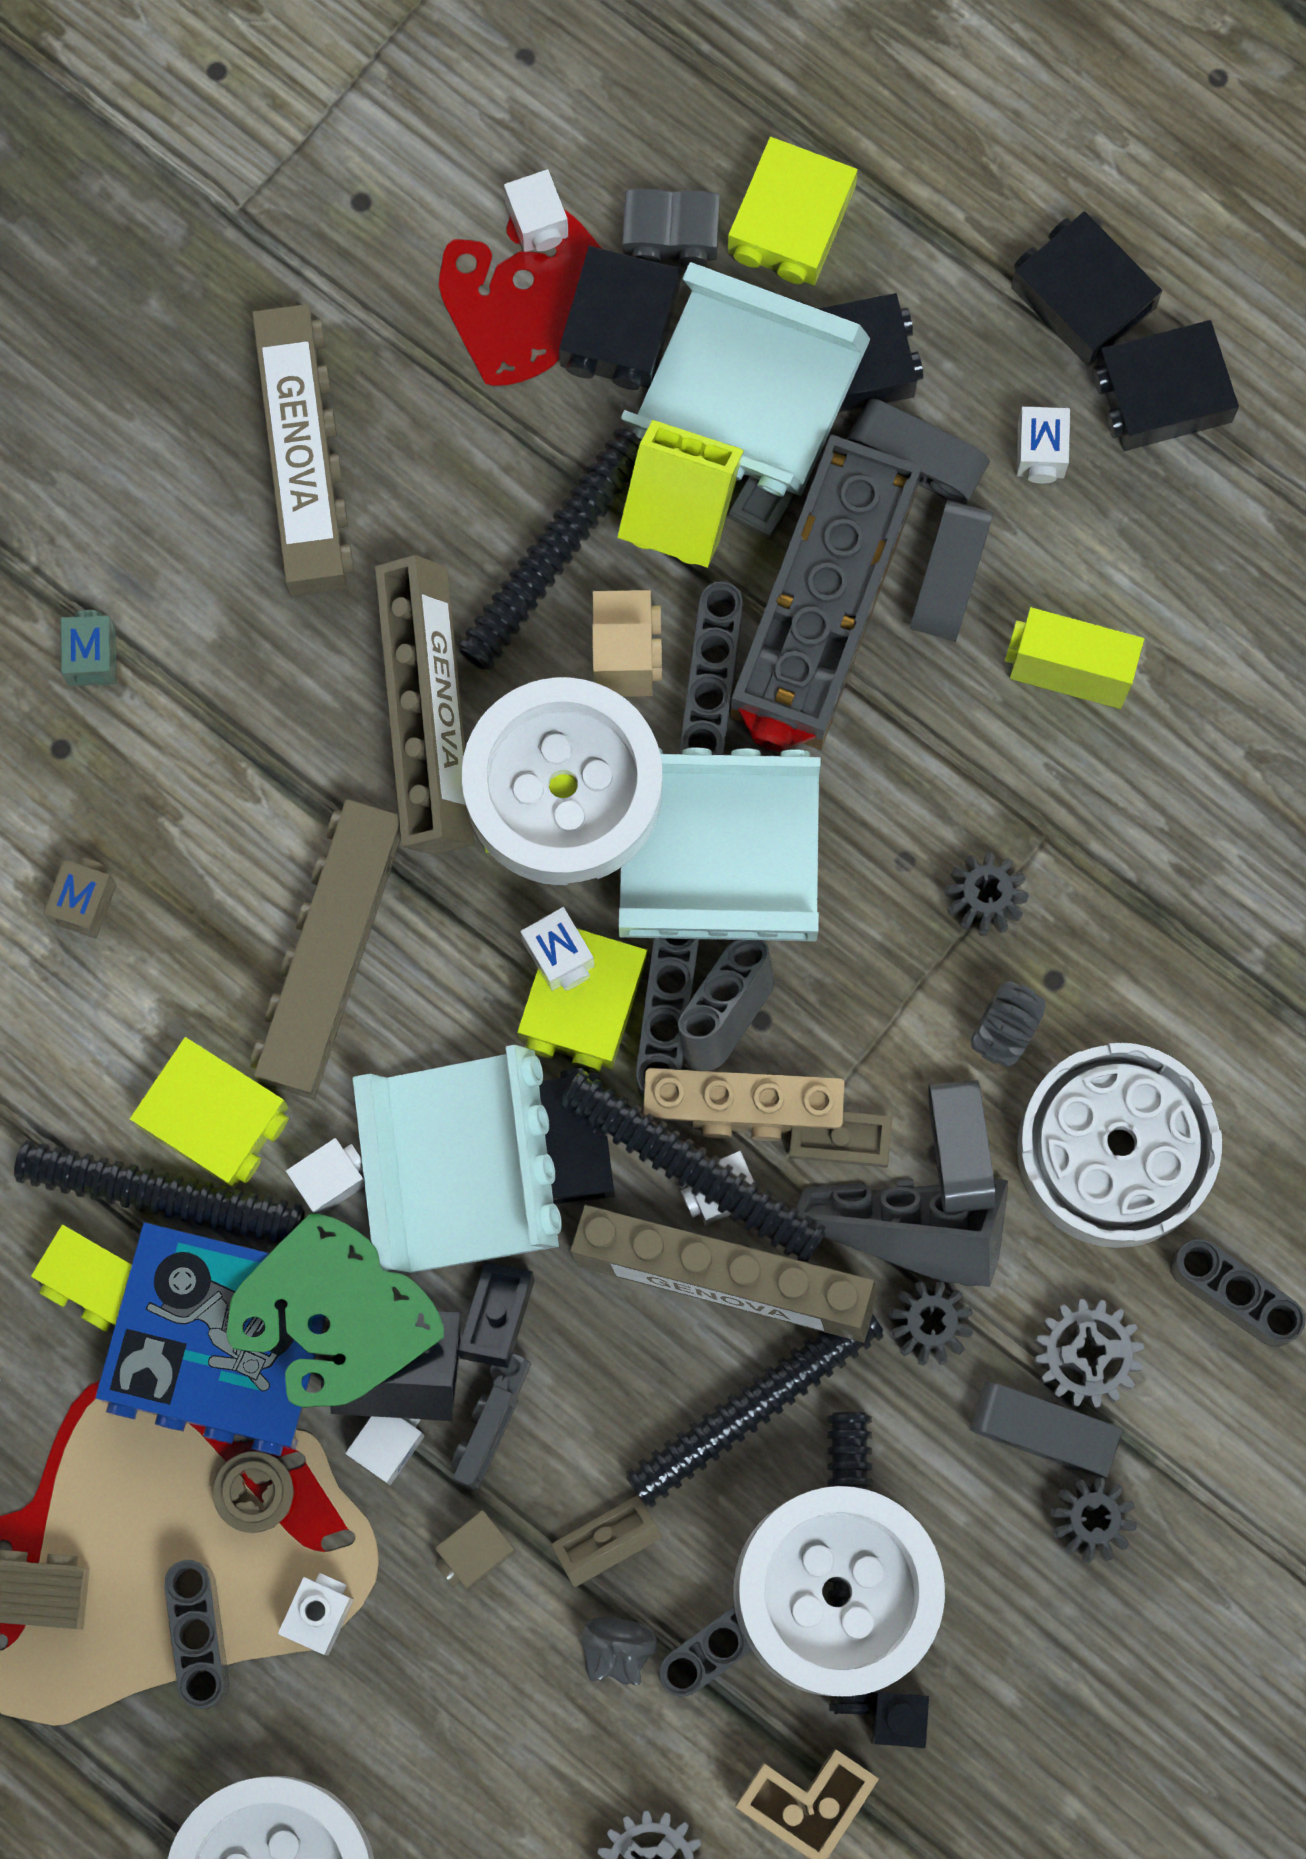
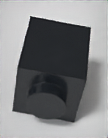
(900, 1719)

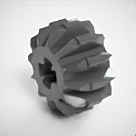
(967, 893)
(1008, 1024)
(948, 1323)
(1096, 1536)

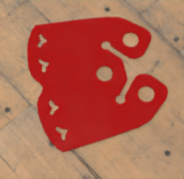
(513, 319)

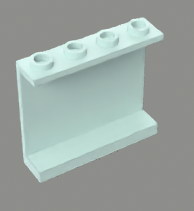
(754, 376)
(728, 850)
(457, 1163)

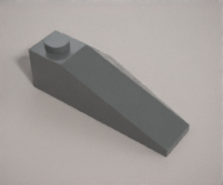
(912, 1228)

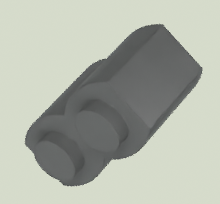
(671, 225)

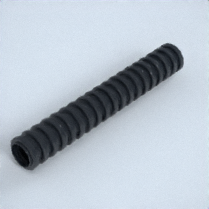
(551, 551)
(692, 1167)
(156, 1192)
(745, 1412)
(849, 1469)

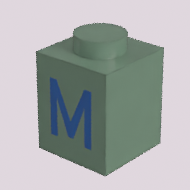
(88, 649)

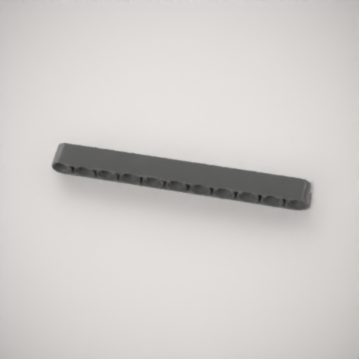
(697, 724)

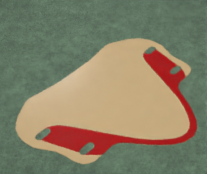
(129, 1509)

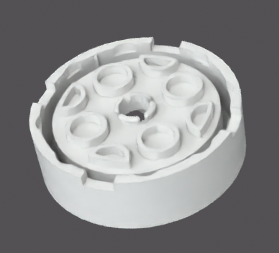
(550, 732)
(1110, 1196)
(891, 1581)
(272, 1821)

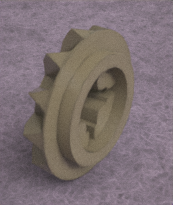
(230, 1486)

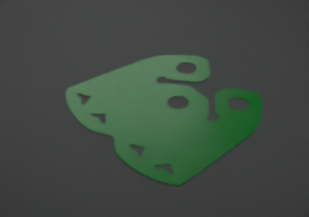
(355, 1296)

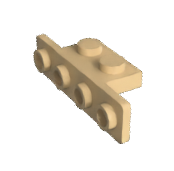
(744, 1102)

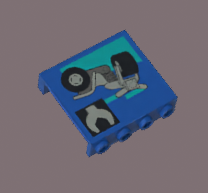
(174, 1349)

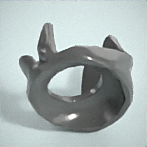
(617, 1649)

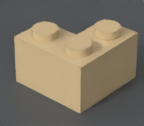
(623, 644)
(813, 1818)

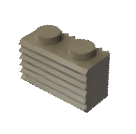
(42, 1593)

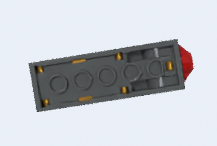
(824, 595)

